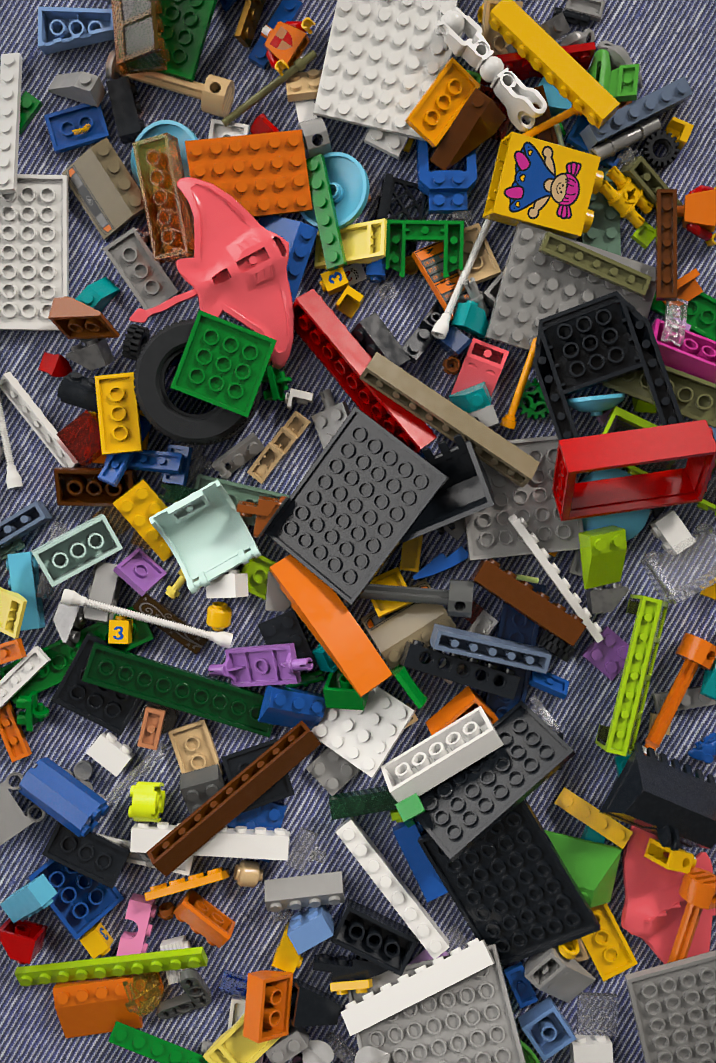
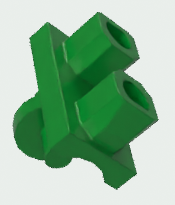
(278, 384)
(34, 710)

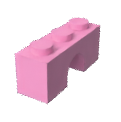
(141, 913)

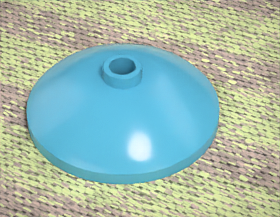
(596, 404)

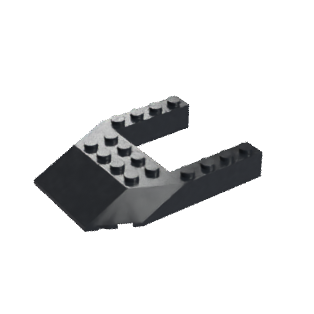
(596, 346)

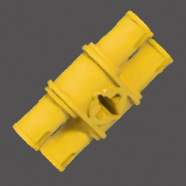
(625, 197)

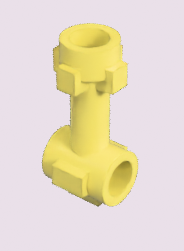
(173, 591)

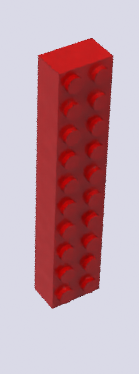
(346, 362)

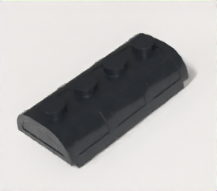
(79, 391)

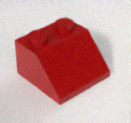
(22, 939)

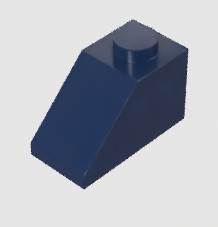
(454, 342)

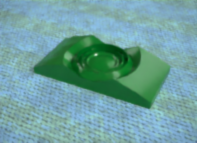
(409, 686)

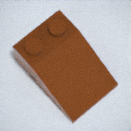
(80, 320)

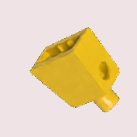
(677, 861)

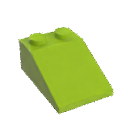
(602, 555)

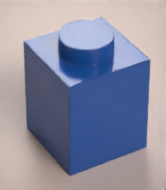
(376, 271)

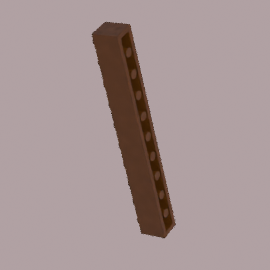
(232, 799)

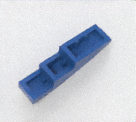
(441, 564)

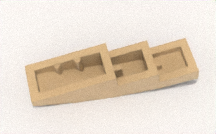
(279, 447)

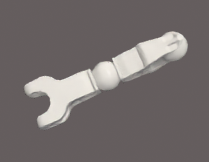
(505, 84)

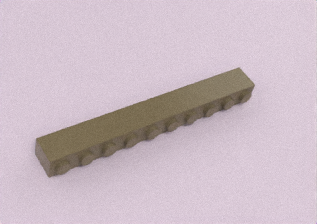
(449, 419)

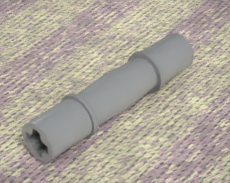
(626, 138)

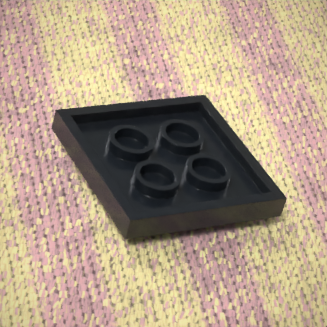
(238, 761)

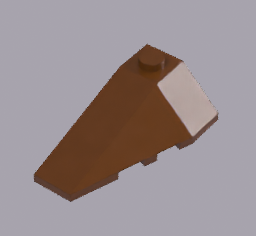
(473, 125)

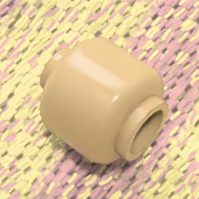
(248, 873)

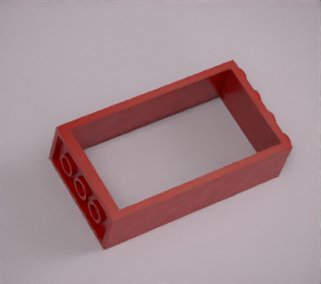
(632, 448)

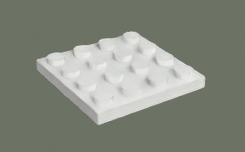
(366, 734)

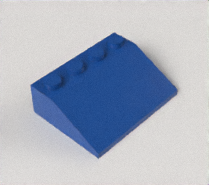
(300, 239)
(79, 899)

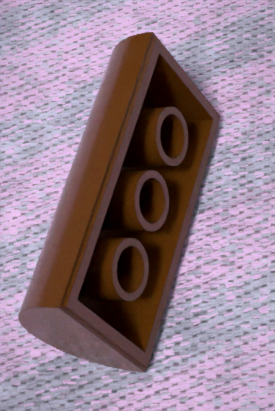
(83, 487)

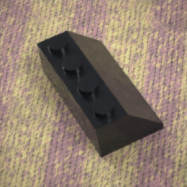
(374, 937)

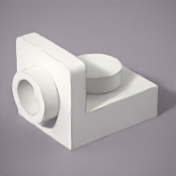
(301, 396)

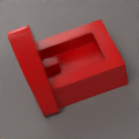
(262, 125)
(54, 365)

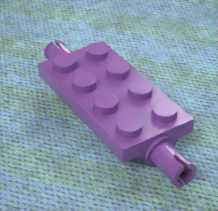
(262, 665)

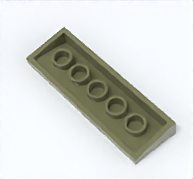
(694, 395)

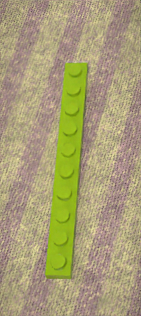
(112, 966)

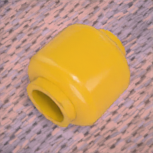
(219, 616)

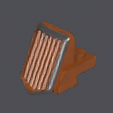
(265, 511)

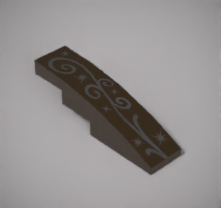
(148, 605)

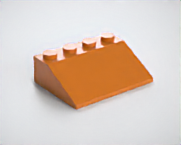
(93, 1006)

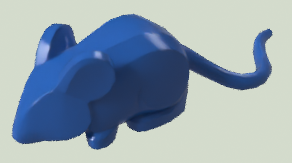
(705, 750)

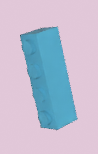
(25, 581)
(29, 899)

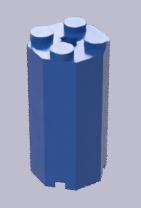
(63, 797)

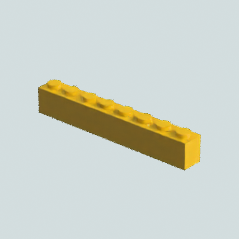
(553, 62)

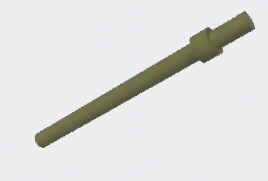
(299, 65)

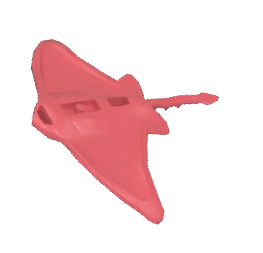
(234, 268)
(653, 900)

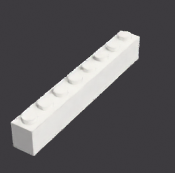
(228, 842)
(393, 887)
(417, 987)

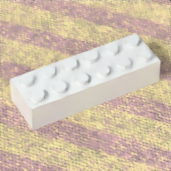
(441, 755)

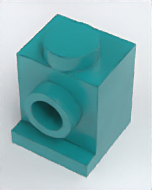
(323, 660)

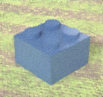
(310, 928)
(546, 1028)

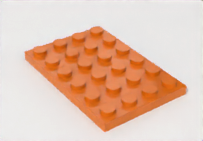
(258, 170)

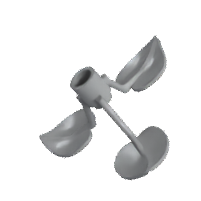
(321, 1052)

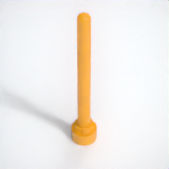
(552, 121)
(509, 419)

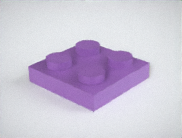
(140, 571)
(608, 654)

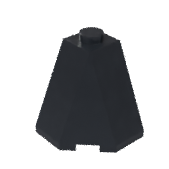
(312, 1006)

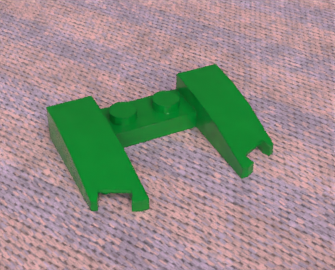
(444, 231)

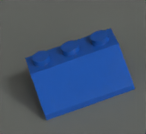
(289, 706)

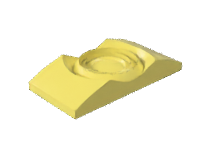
(361, 243)
(11, 612)
(235, 1048)

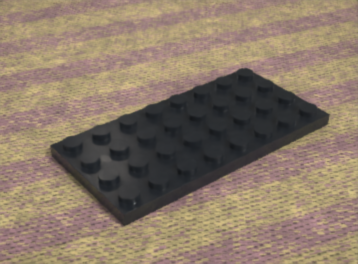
(490, 788)

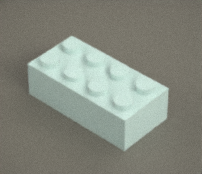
(77, 550)

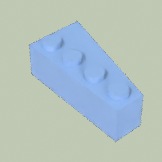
(72, 27)

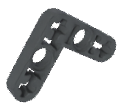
(196, 996)

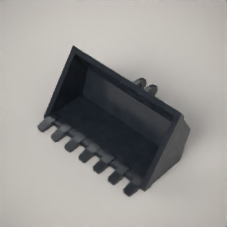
(463, 492)
(665, 800)

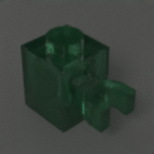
(175, 492)

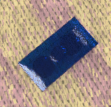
(234, 984)

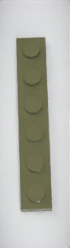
(595, 264)

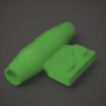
(620, 82)

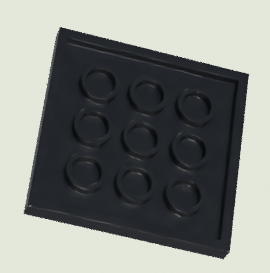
(91, 701)

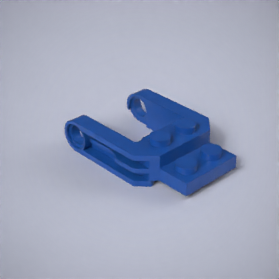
(445, 188)

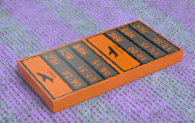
(431, 266)

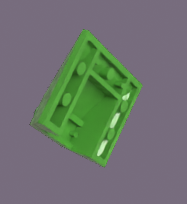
(589, 864)

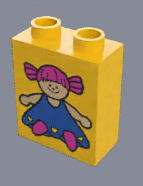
(543, 186)

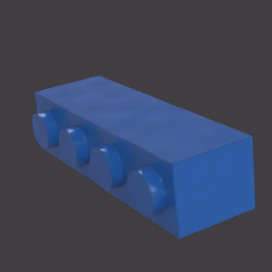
(419, 863)

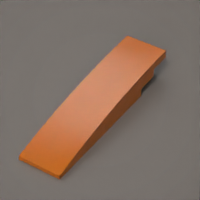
(331, 625)

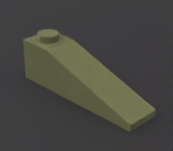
(646, 179)

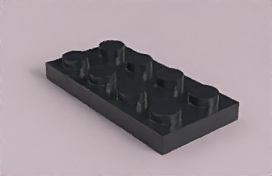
(88, 855)

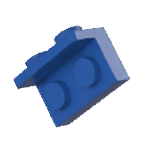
(179, 479)

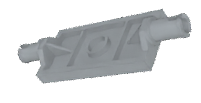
(331, 418)

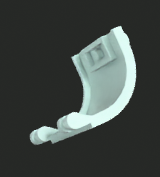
(206, 535)

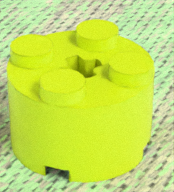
(146, 801)

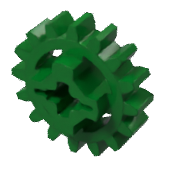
(527, 397)

